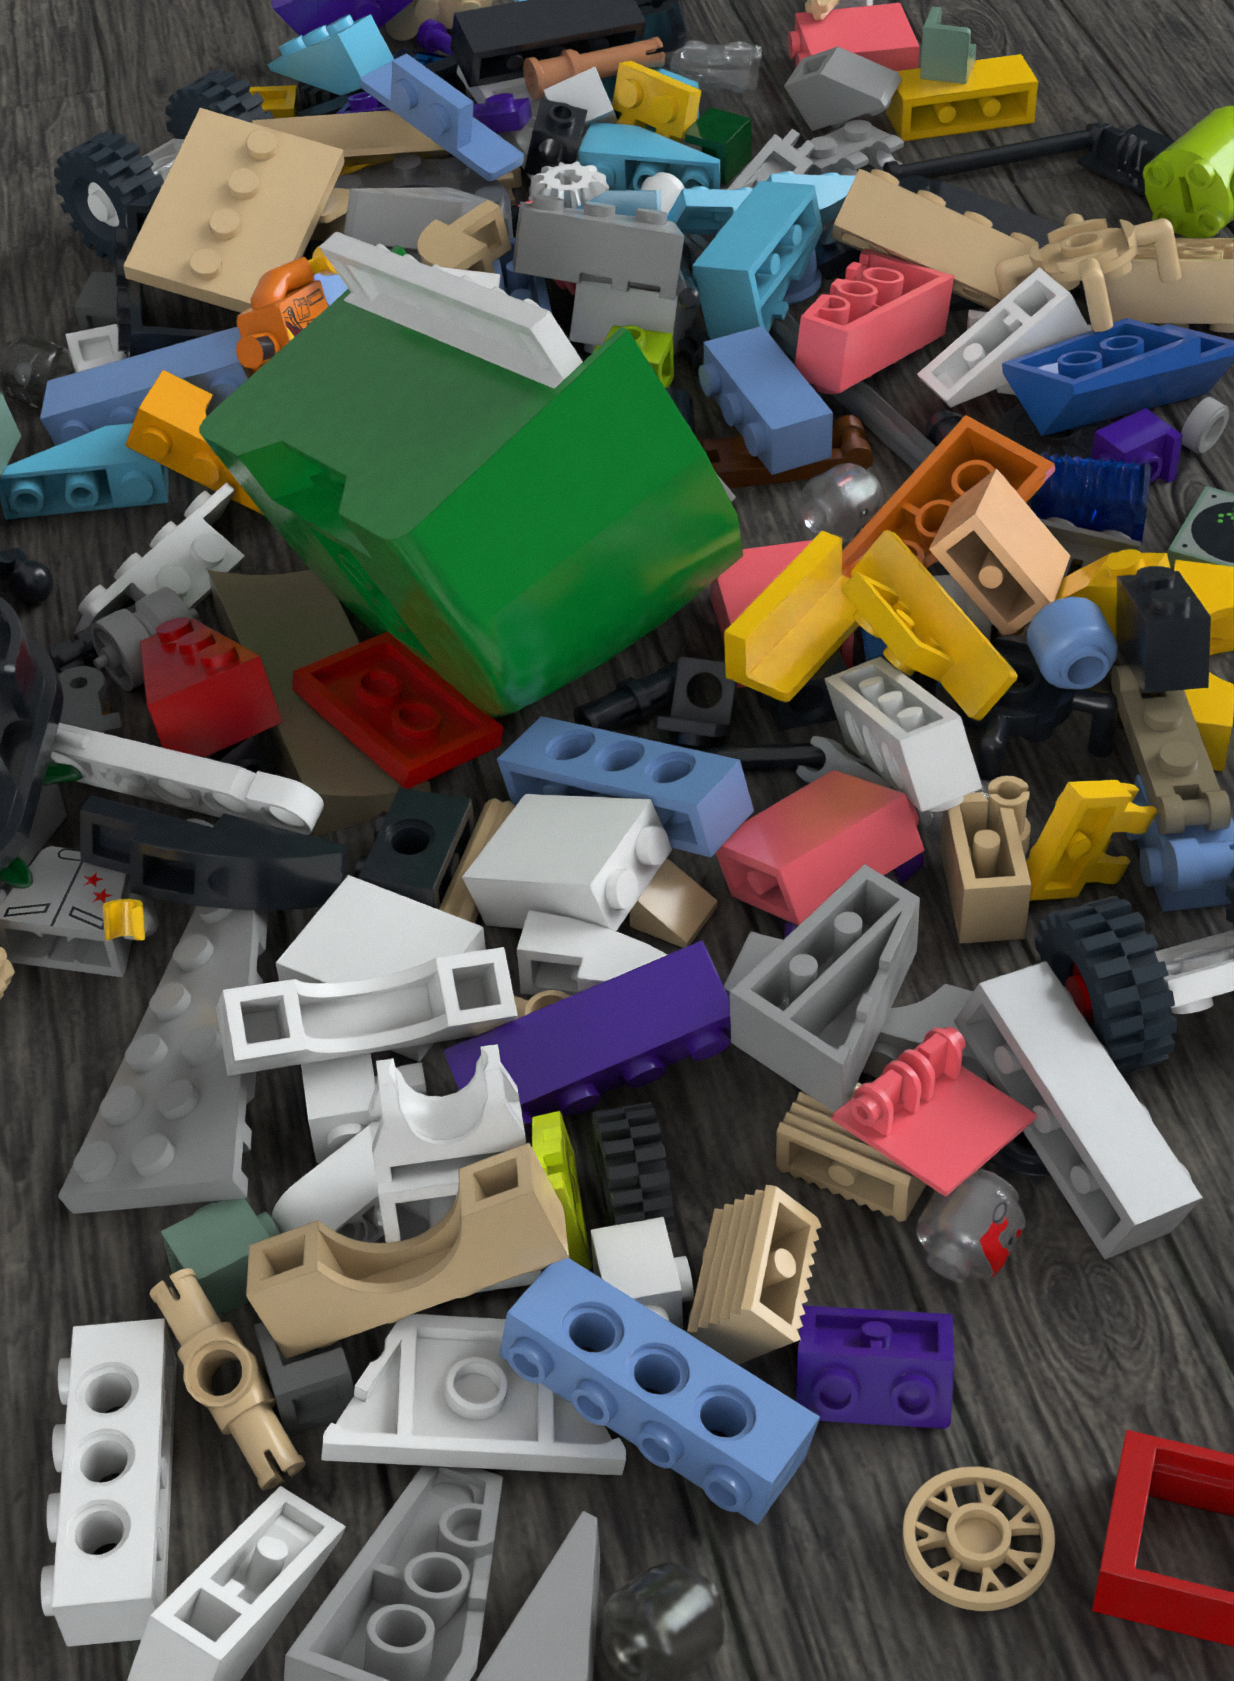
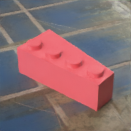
(871, 320)

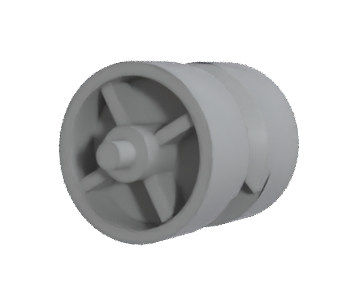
(120, 633)

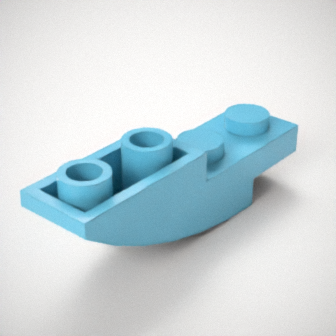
(708, 210)

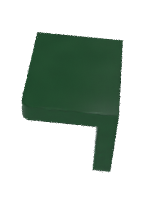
(723, 137)

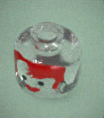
(972, 1228)

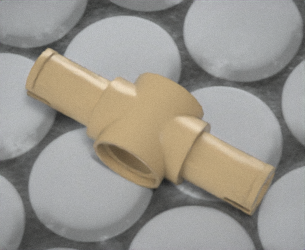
(248, 1408)

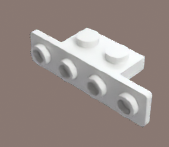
(176, 561)

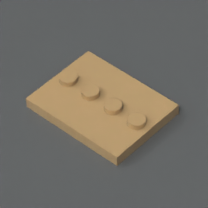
(232, 210)

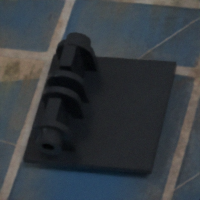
(1123, 154)

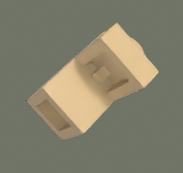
(468, 242)

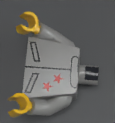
(73, 916)

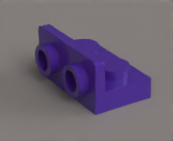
(876, 1366)

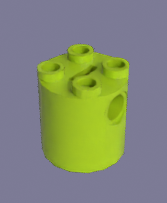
(1195, 178)

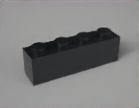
(497, 39)

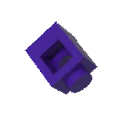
(1141, 439)

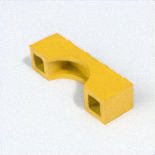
(1213, 705)

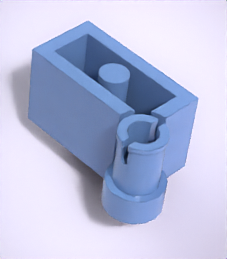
(1187, 866)

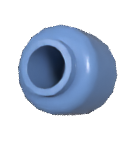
(1072, 643)

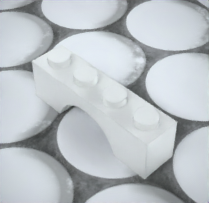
(316, 1022)

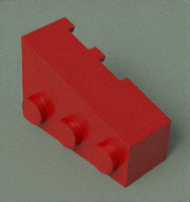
(204, 688)

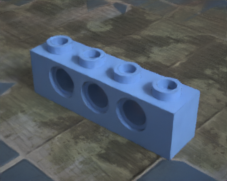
(694, 792)
(698, 1388)

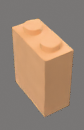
(1000, 553)

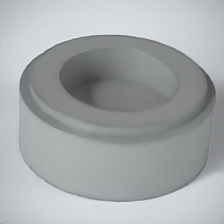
(1205, 425)

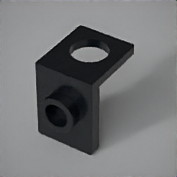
(696, 724)

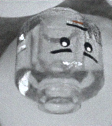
(841, 501)

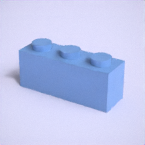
(767, 400)

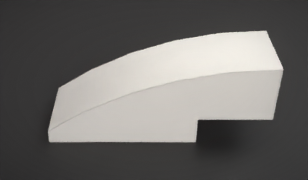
(574, 954)

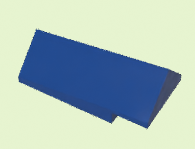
(1116, 373)

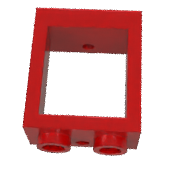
(1178, 1475)

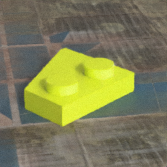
(558, 1161)

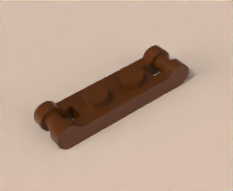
(741, 469)

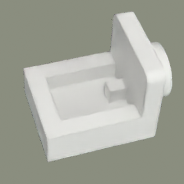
(94, 347)

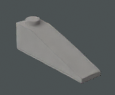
(414, 1590)

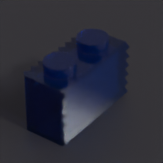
(1096, 494)

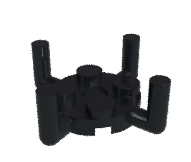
(1033, 709)

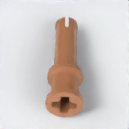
(550, 71)

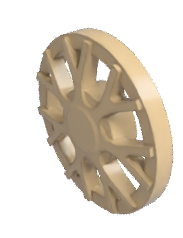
(978, 1538)

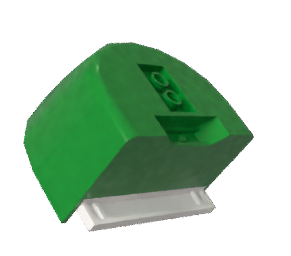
(477, 477)

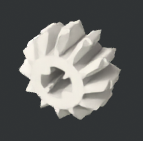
(570, 182)

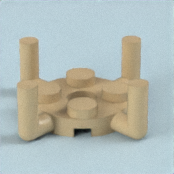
(1090, 254)

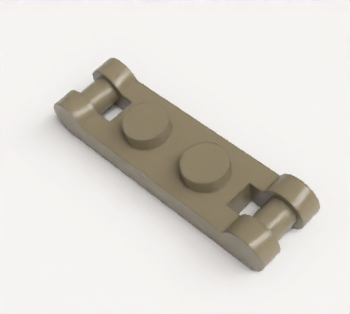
(1170, 757)

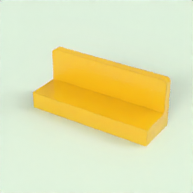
(792, 623)

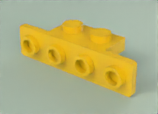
(925, 626)

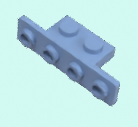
(441, 115)

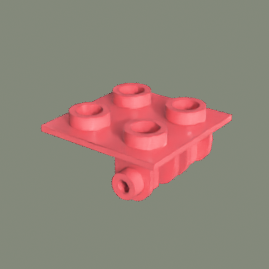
(934, 1113)

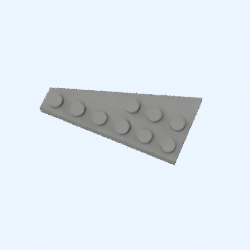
(172, 1114)

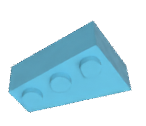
(756, 257)

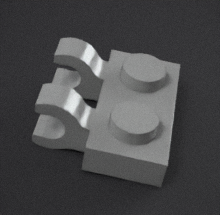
(853, 148)

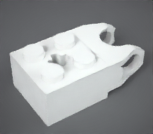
(427, 1139)

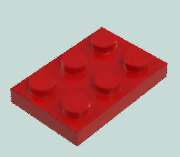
(397, 710)

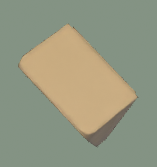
(672, 907)

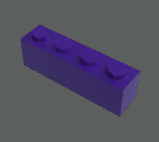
(608, 1035)

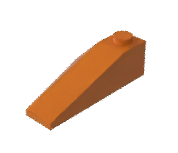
(946, 474)

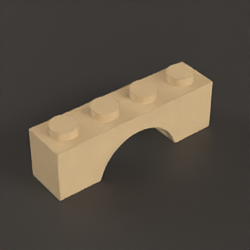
(327, 1287)

